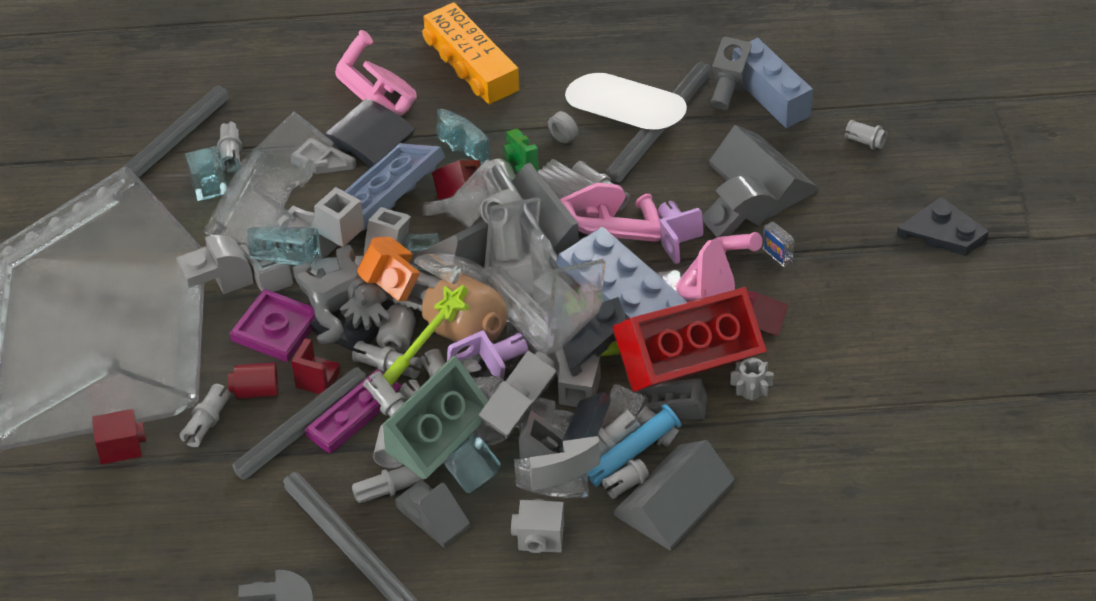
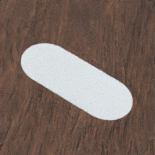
(626, 101)

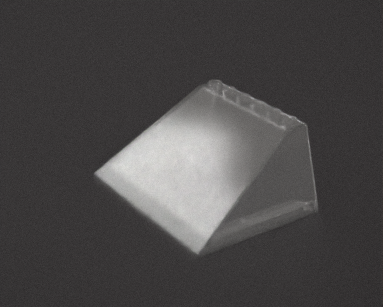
(97, 315)

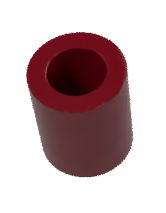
(254, 380)

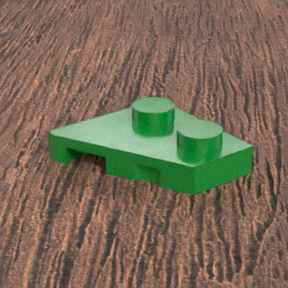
(518, 152)

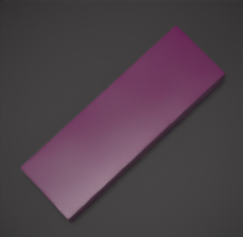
(345, 417)

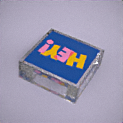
(778, 244)

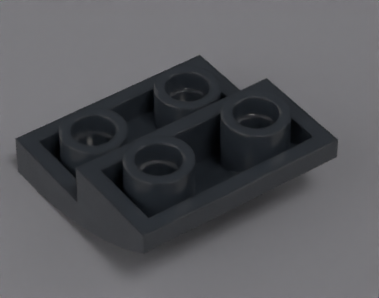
(370, 132)

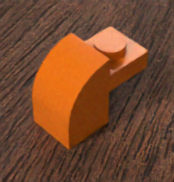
(389, 267)

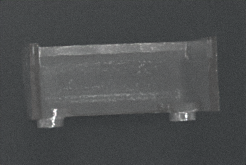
(266, 180)
(540, 301)

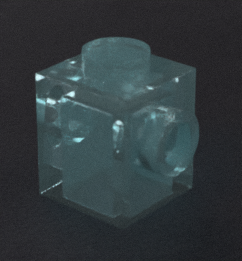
(206, 173)

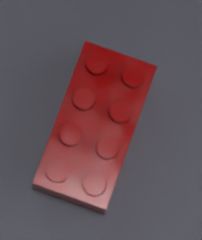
(688, 339)

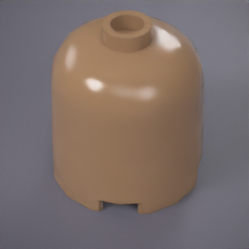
(486, 310)

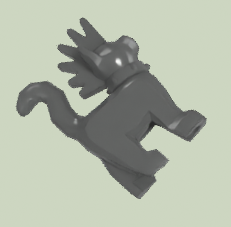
(343, 291)

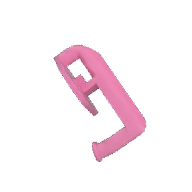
(386, 80)
(597, 206)
(710, 270)

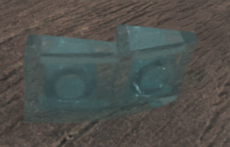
(462, 134)

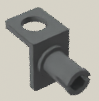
(729, 73)

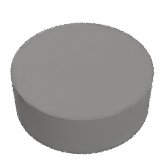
(563, 127)

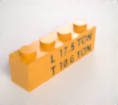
(471, 53)

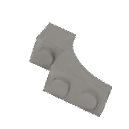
(336, 218)
(572, 388)
(518, 392)

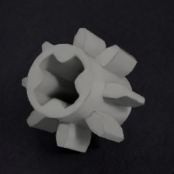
(751, 378)

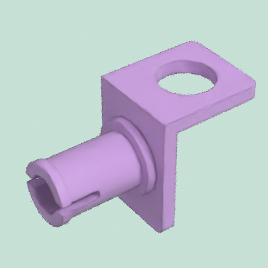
(678, 227)
(492, 354)

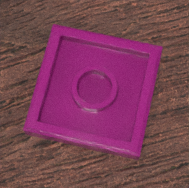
(274, 325)

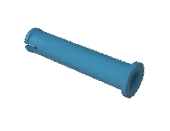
(634, 444)

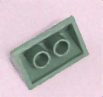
(435, 419)

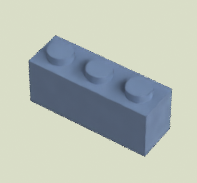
(776, 85)

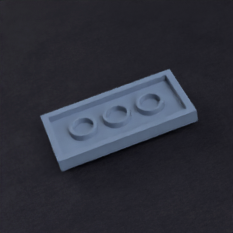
(394, 176)
(624, 276)

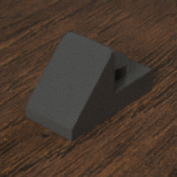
(434, 512)

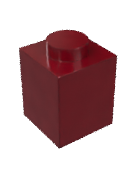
(118, 436)

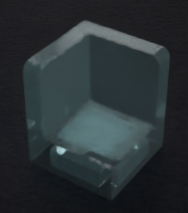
(472, 463)

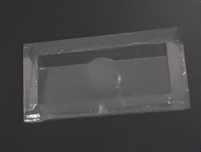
(468, 199)

